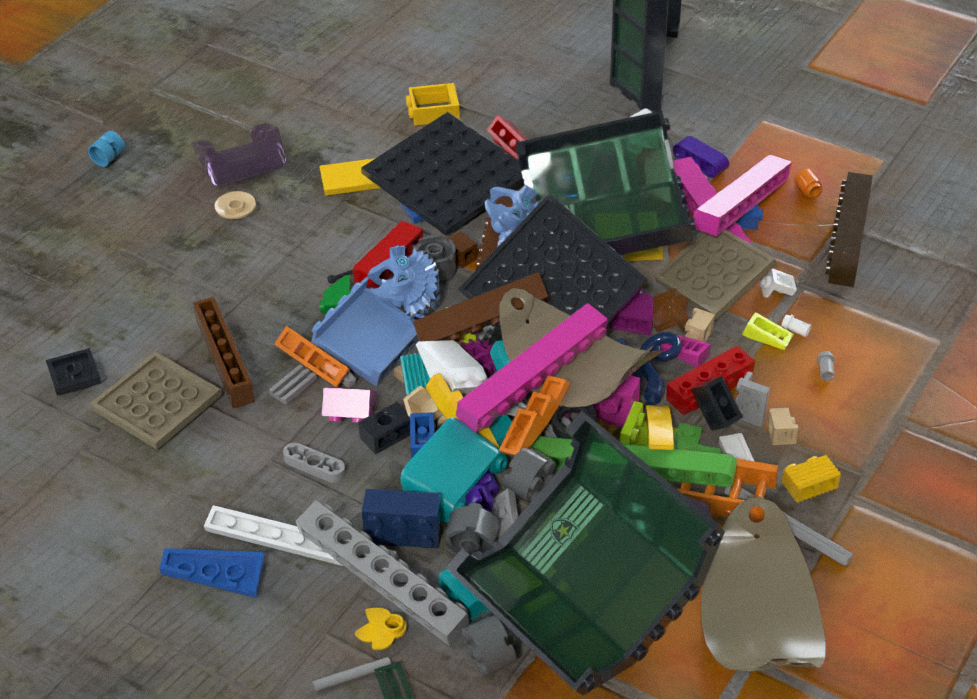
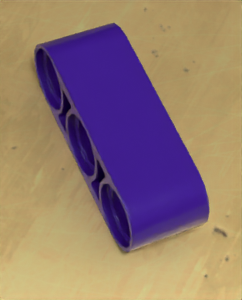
(709, 159)

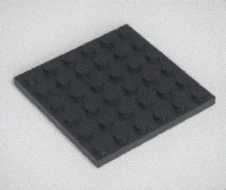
(444, 172)
(570, 260)

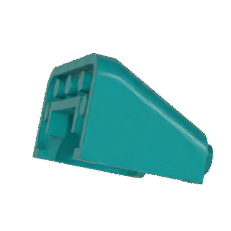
(452, 465)

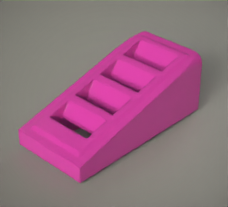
(693, 351)

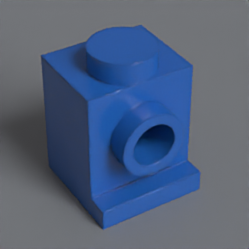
(751, 218)

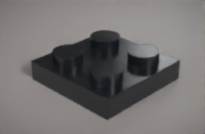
(73, 371)

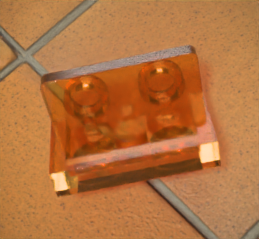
(669, 310)

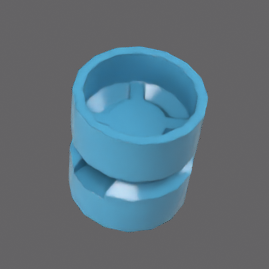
(106, 148)

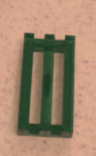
(387, 669)

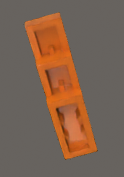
(312, 356)
(531, 422)

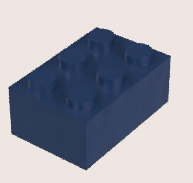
(402, 518)

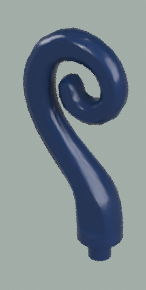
(655, 385)

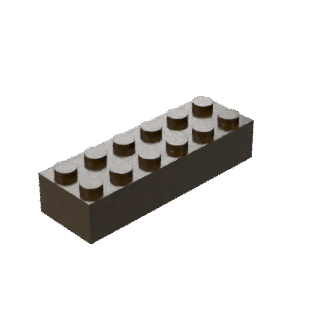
(848, 229)

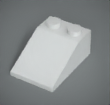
(454, 363)

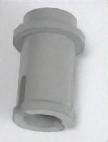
(825, 363)

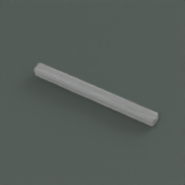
(808, 535)

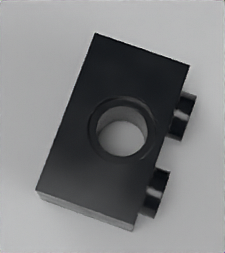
(716, 403)
(385, 428)

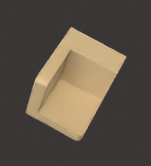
(421, 402)

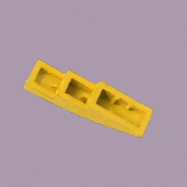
(447, 402)
(659, 427)

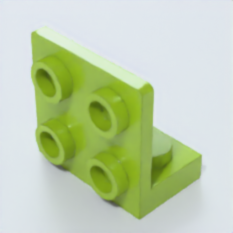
(634, 429)

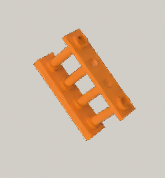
(746, 472)

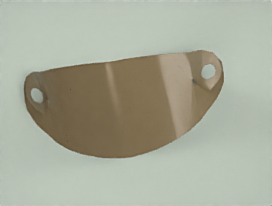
(592, 373)
(761, 596)

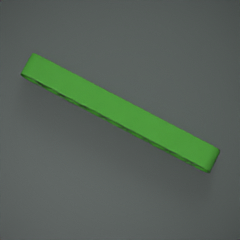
(672, 465)

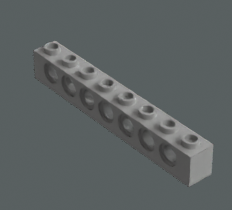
(444, 627)

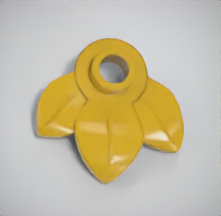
(380, 628)

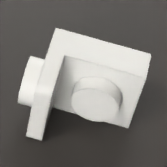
(777, 281)

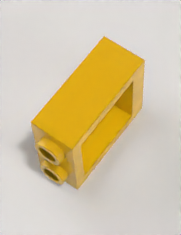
(429, 95)

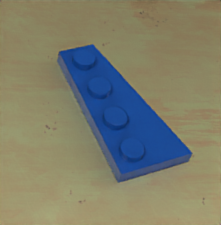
(220, 569)

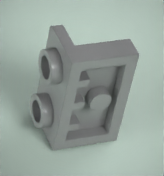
(752, 400)

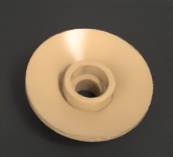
(235, 205)

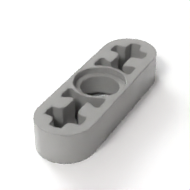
(319, 470)

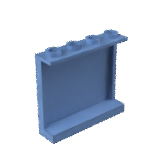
(365, 334)

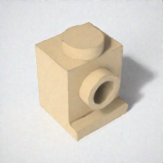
(700, 325)
(782, 427)

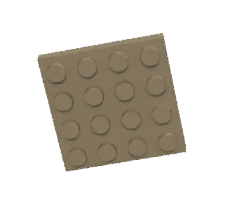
(715, 271)
(155, 400)

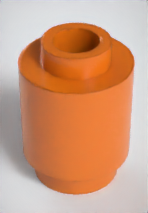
(808, 183)

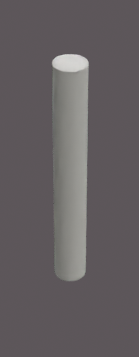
(349, 674)

